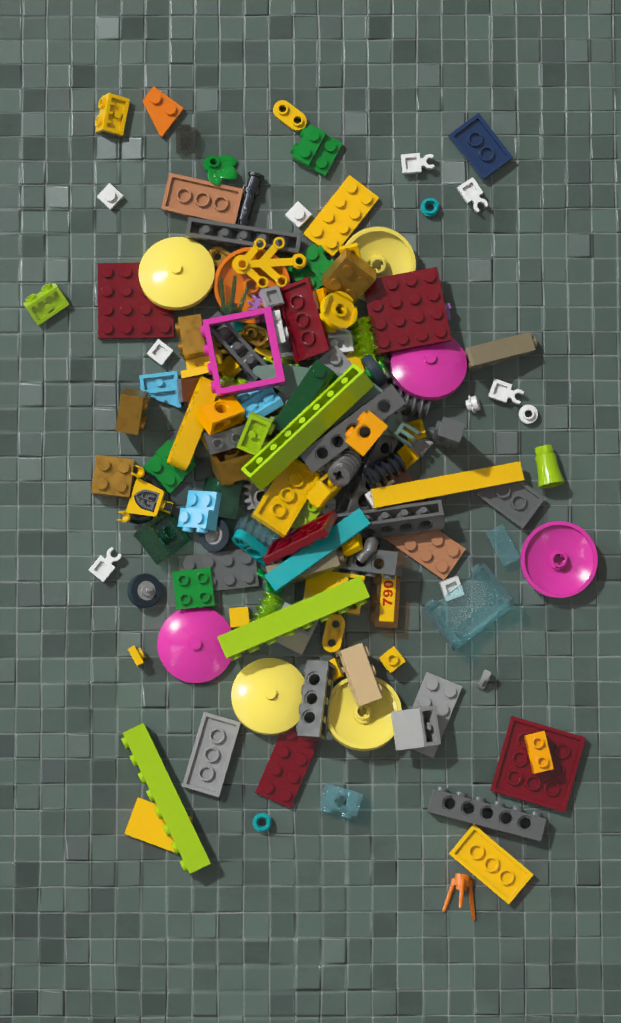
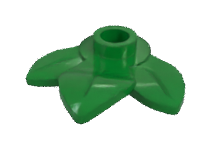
(223, 169)
(262, 573)

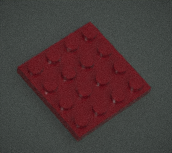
(125, 309)
(407, 311)
(514, 771)

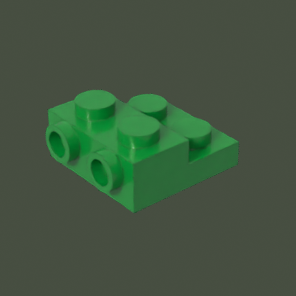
(316, 150)
(314, 267)
(167, 474)

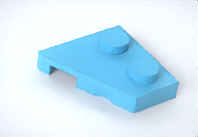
(161, 387)

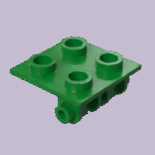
(193, 588)

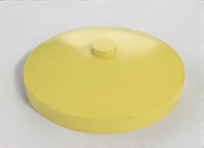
(384, 251)
(176, 273)
(268, 696)
(362, 726)

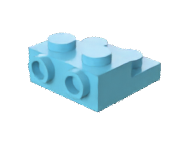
(260, 402)
(200, 512)

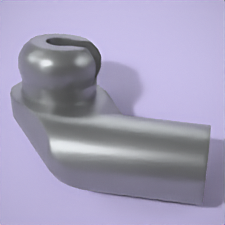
(385, 359)
(369, 548)

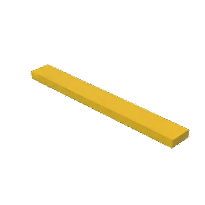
(447, 484)

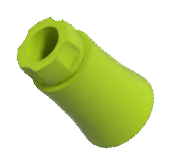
(547, 468)

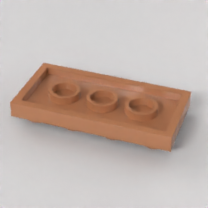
(201, 199)
(430, 549)

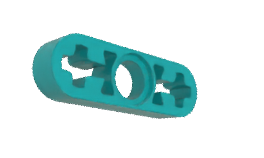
(250, 546)

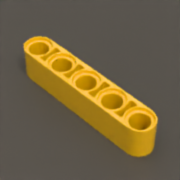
(191, 428)

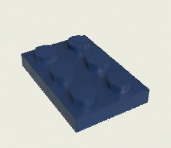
(480, 146)

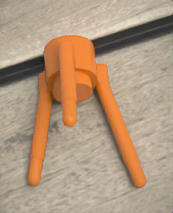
(461, 882)

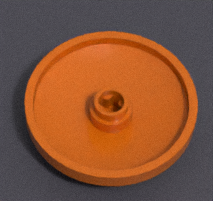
(227, 272)

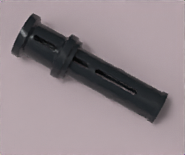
(251, 192)

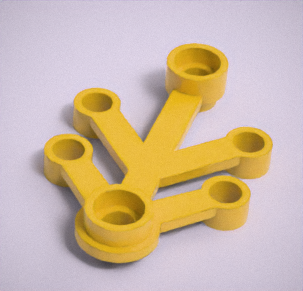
(266, 263)

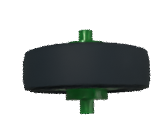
(374, 370)

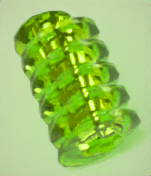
(363, 337)
(268, 606)

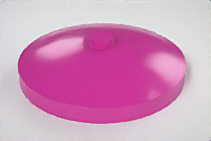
(430, 370)
(558, 559)
(191, 646)

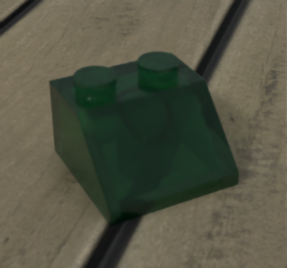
(230, 497)
(162, 537)

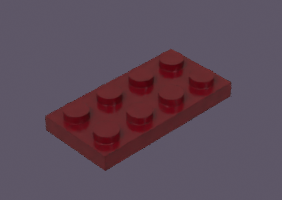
(303, 321)
(300, 537)
(286, 768)

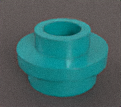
(430, 201)
(256, 822)

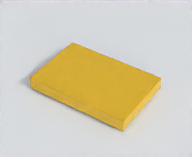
(147, 826)

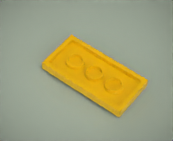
(341, 216)
(285, 497)
(491, 864)

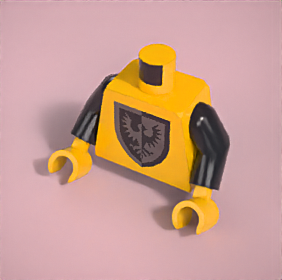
(145, 499)

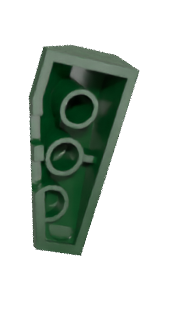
(312, 385)

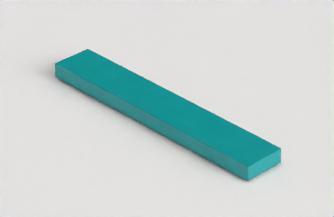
(308, 557)

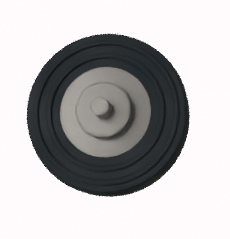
(217, 540)
(144, 590)

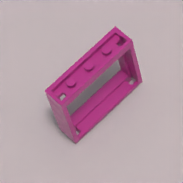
(209, 350)

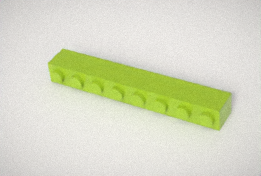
(307, 427)
(294, 617)
(166, 798)

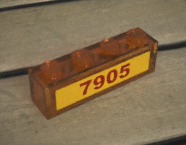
(386, 600)

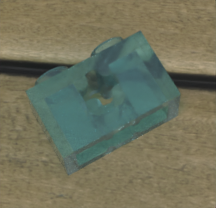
(352, 800)

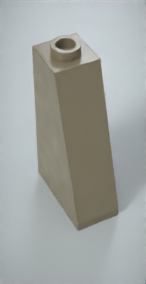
(499, 351)
(330, 563)

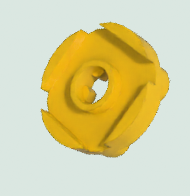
(330, 315)

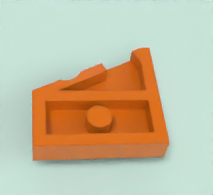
(162, 110)

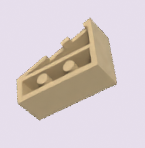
(360, 674)

